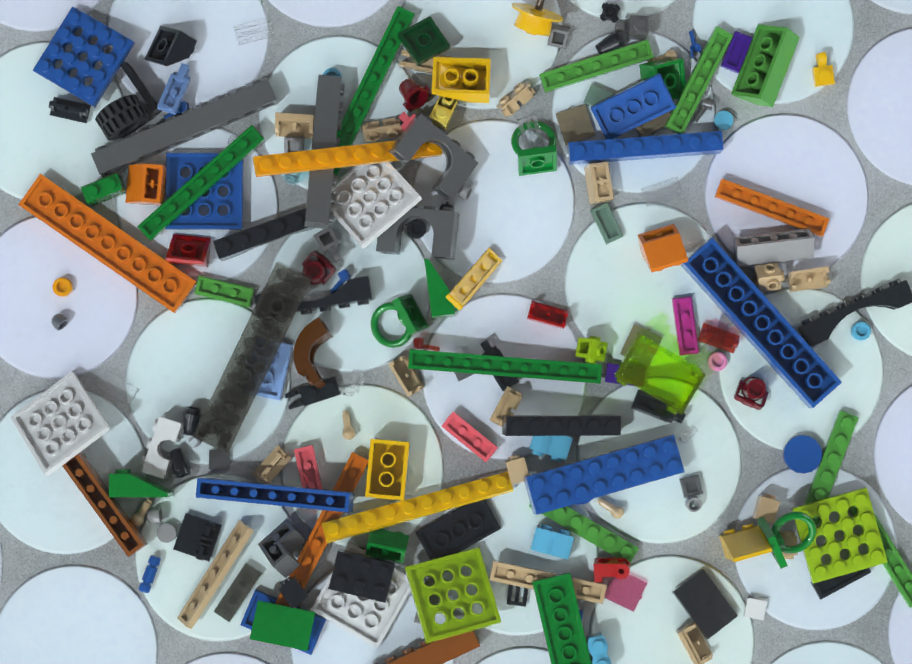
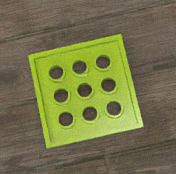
(870, 535)
(426, 611)

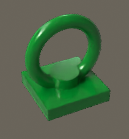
(536, 159)
(409, 316)
(776, 541)

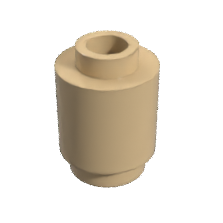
(790, 540)

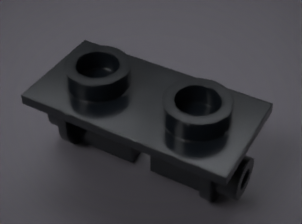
(69, 110)

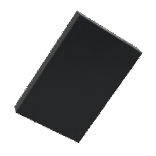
(704, 604)

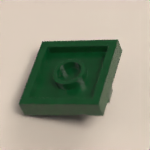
(423, 41)

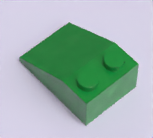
(437, 289)
(129, 484)

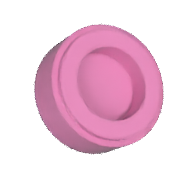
(717, 361)

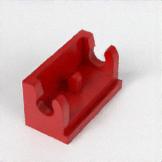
(547, 315)

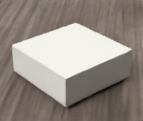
(755, 608)

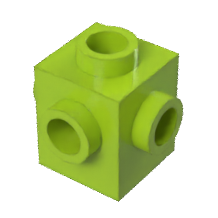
(591, 349)

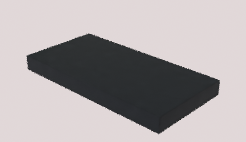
(458, 530)

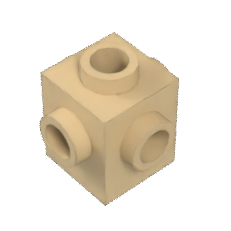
(768, 277)

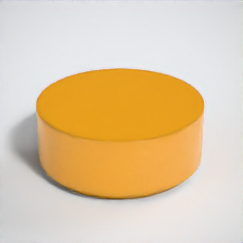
(62, 287)

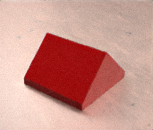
(189, 250)

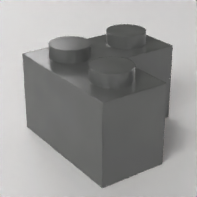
(281, 545)

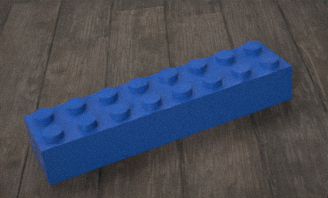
(603, 474)

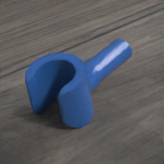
(694, 46)
(183, 106)
(344, 276)

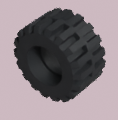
(122, 117)

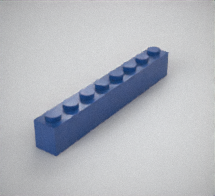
(645, 147)
(275, 494)

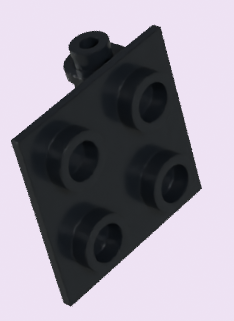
(197, 537)

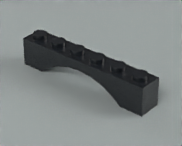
(256, 236)
(353, 291)
(820, 329)
(561, 425)

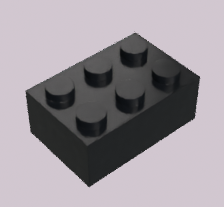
(362, 575)

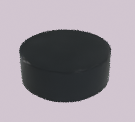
(416, 229)

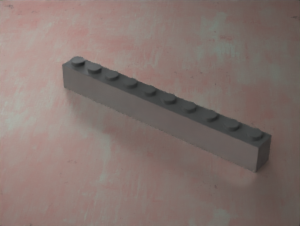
(184, 127)

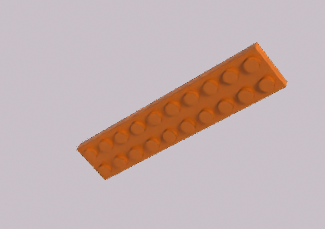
(107, 243)

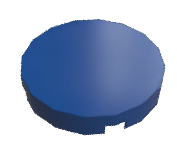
(802, 454)

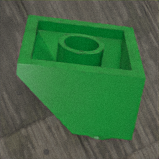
(671, 71)

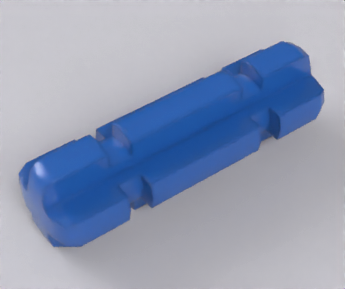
(149, 574)

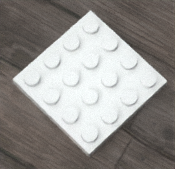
(371, 200)
(60, 423)
(360, 615)

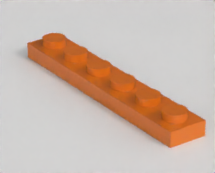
(771, 207)

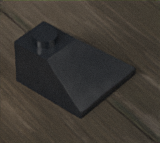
(170, 47)

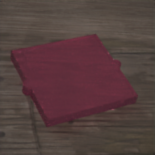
(625, 591)

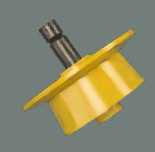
(535, 19)

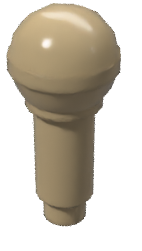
(670, 54)
(348, 431)
(616, 511)
(138, 518)

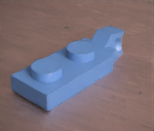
(175, 90)

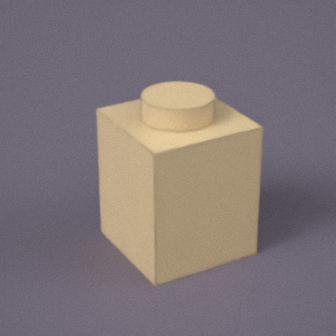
(516, 468)
(766, 507)

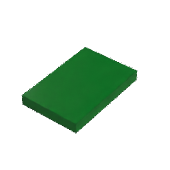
(282, 625)

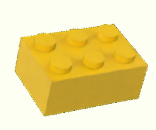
(387, 469)

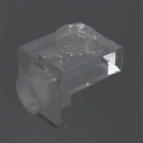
(357, 381)

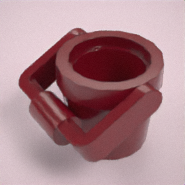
(414, 94)
(317, 268)
(752, 390)

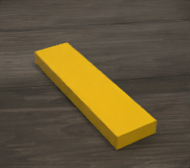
(474, 279)

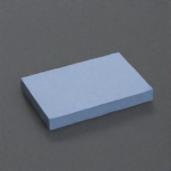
(275, 379)

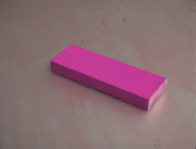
(685, 326)

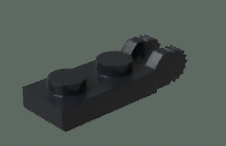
(313, 394)

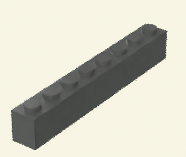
(324, 136)

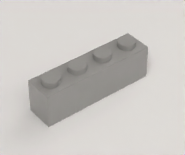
(773, 247)

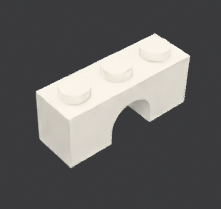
(155, 462)

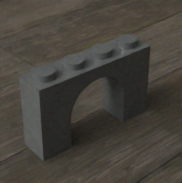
(458, 162)
(444, 226)

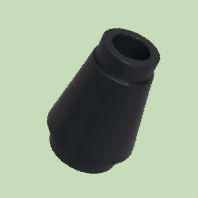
(610, 43)
(191, 419)
(179, 463)

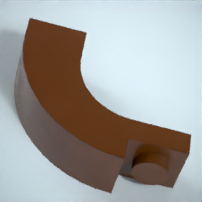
(305, 348)

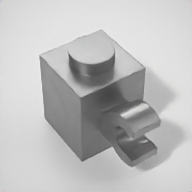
(636, 27)
(328, 242)

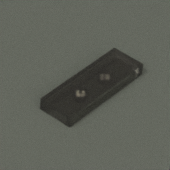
(237, 592)

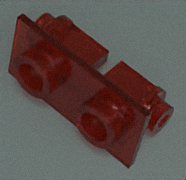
(718, 338)

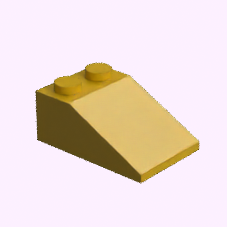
(462, 78)
(744, 543)

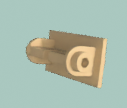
(520, 93)
(390, 129)
(508, 401)
(271, 465)

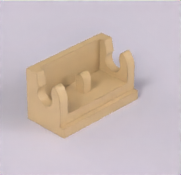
(294, 125)
(598, 183)
(808, 279)
(407, 377)
(694, 644)

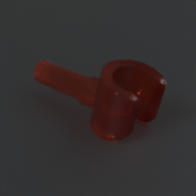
(419, 344)

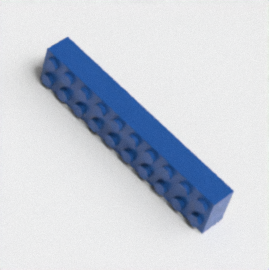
(761, 323)

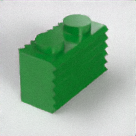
(103, 189)
(387, 545)

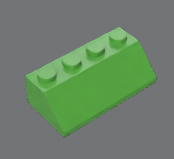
(765, 65)

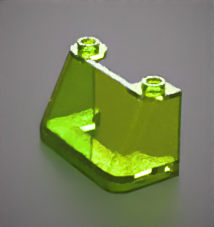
(659, 373)

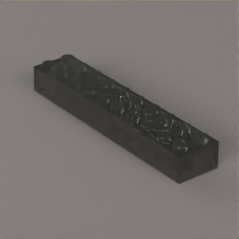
(252, 357)

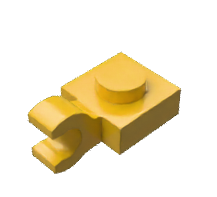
(823, 73)

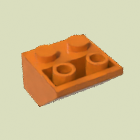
(146, 184)
(662, 248)

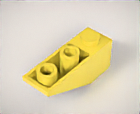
(443, 112)

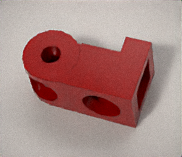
(611, 568)

